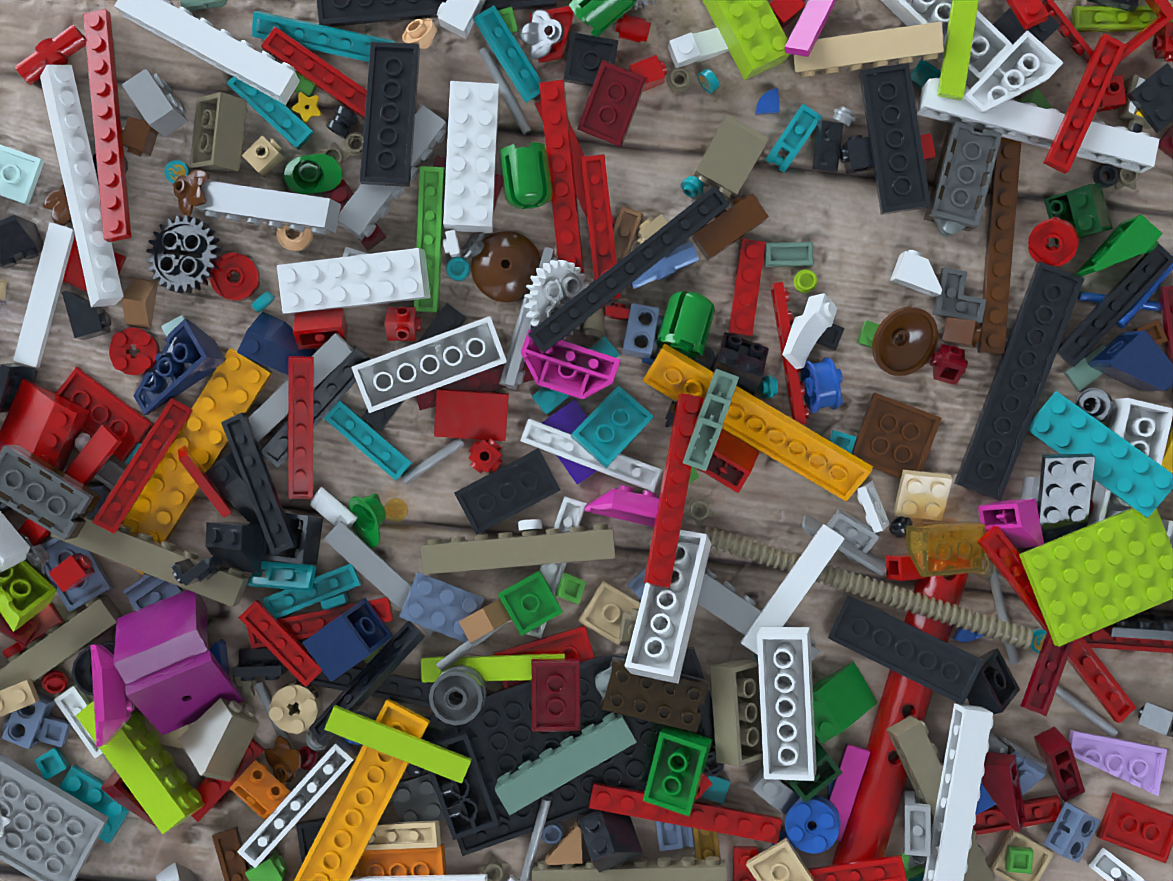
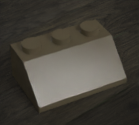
(218, 133)

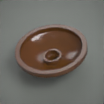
(510, 283)
(913, 345)

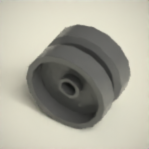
(449, 706)

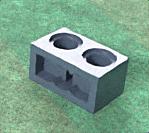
(637, 330)
(30, 720)
(1072, 832)

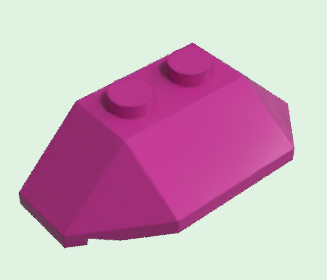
(570, 368)
(626, 505)
(110, 699)

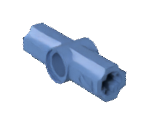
(677, 259)

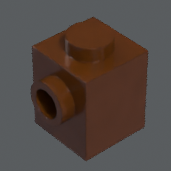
(138, 137)
(961, 332)

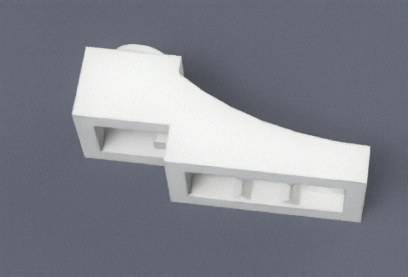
(696, 47)
(808, 328)

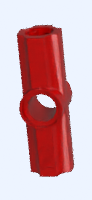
(51, 52)

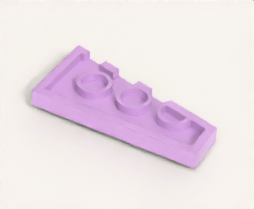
(1125, 759)

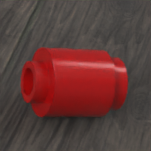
(633, 28)

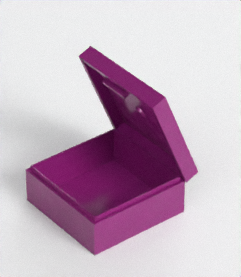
(167, 657)

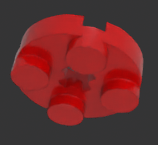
(1053, 255)
(247, 283)
(123, 342)

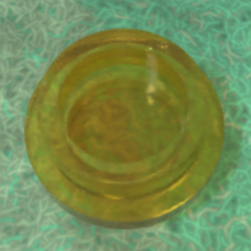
(396, 510)

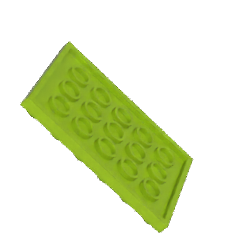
(1101, 574)

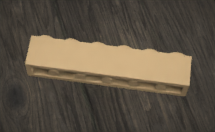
(872, 48)

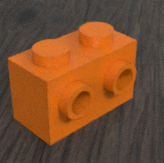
(260, 789)

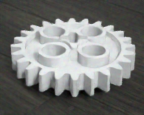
(552, 289)

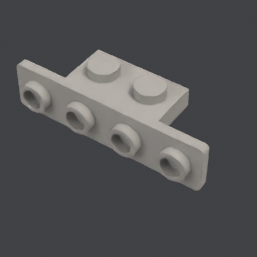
(857, 541)

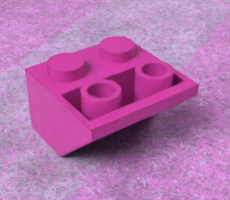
(1016, 519)

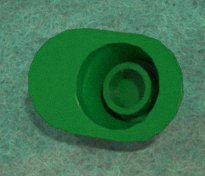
(313, 174)
(370, 517)

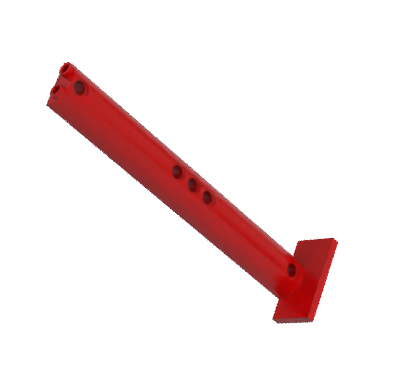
(885, 779)

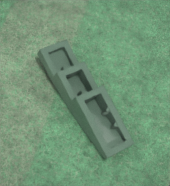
(710, 419)

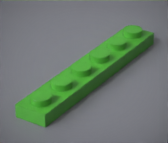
(431, 231)

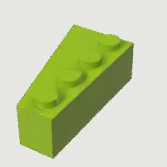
(23, 594)

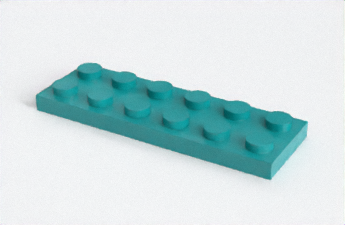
(1117, 463)

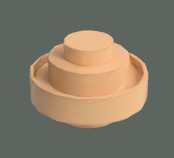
(420, 32)
(294, 240)

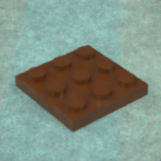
(895, 436)

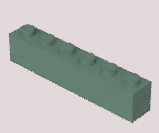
(565, 762)

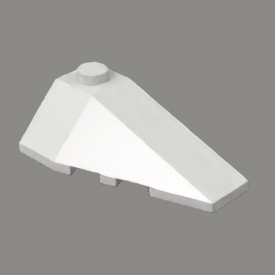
(1017, 71)

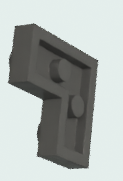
(953, 302)

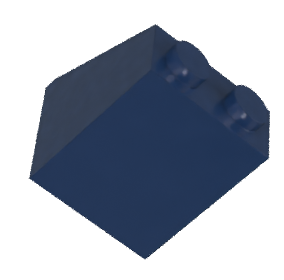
(1135, 362)
(348, 639)

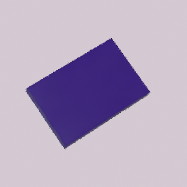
(568, 420)

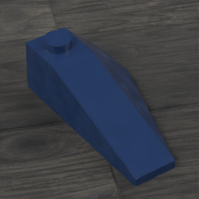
(271, 343)
(183, 362)

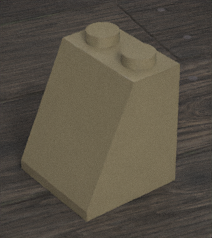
(730, 157)
(220, 739)

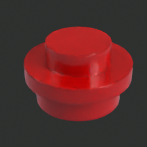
(55, 681)

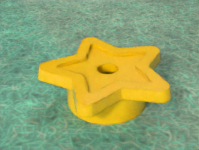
(304, 100)

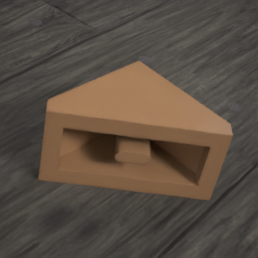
(139, 302)
(484, 620)
(568, 849)

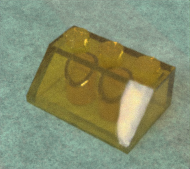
(946, 548)

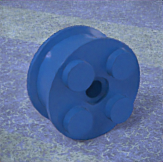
(822, 385)
(809, 837)

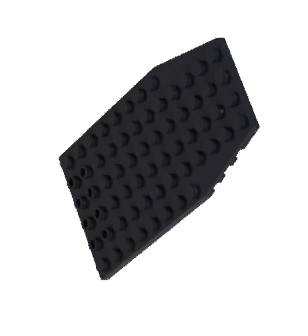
(503, 740)

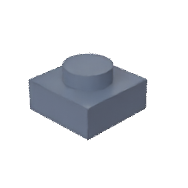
(55, 731)

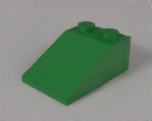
(1126, 241)
(840, 701)
(677, 769)

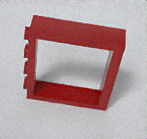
(1161, 8)

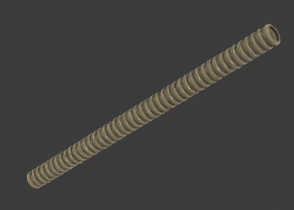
(878, 590)

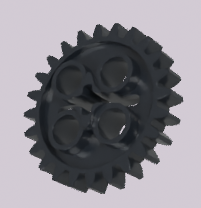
(180, 276)

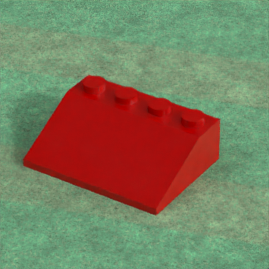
(43, 424)

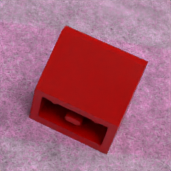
(731, 462)

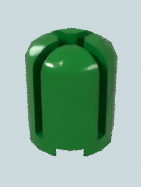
(600, 13)
(526, 176)
(686, 323)

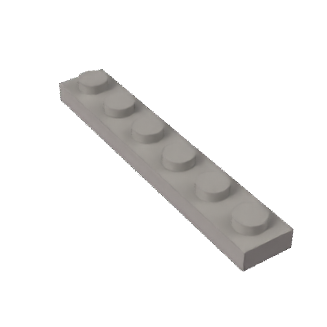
(515, 373)

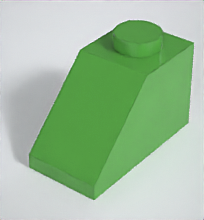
(269, 869)

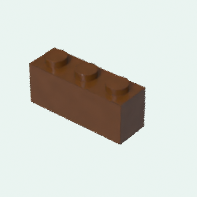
(730, 226)

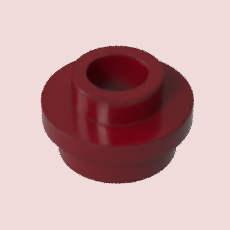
(308, 758)

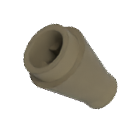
(594, 326)

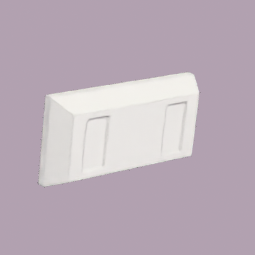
(332, 508)

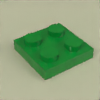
(530, 602)

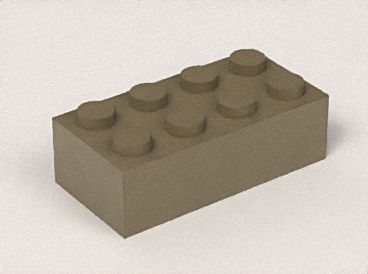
(737, 711)

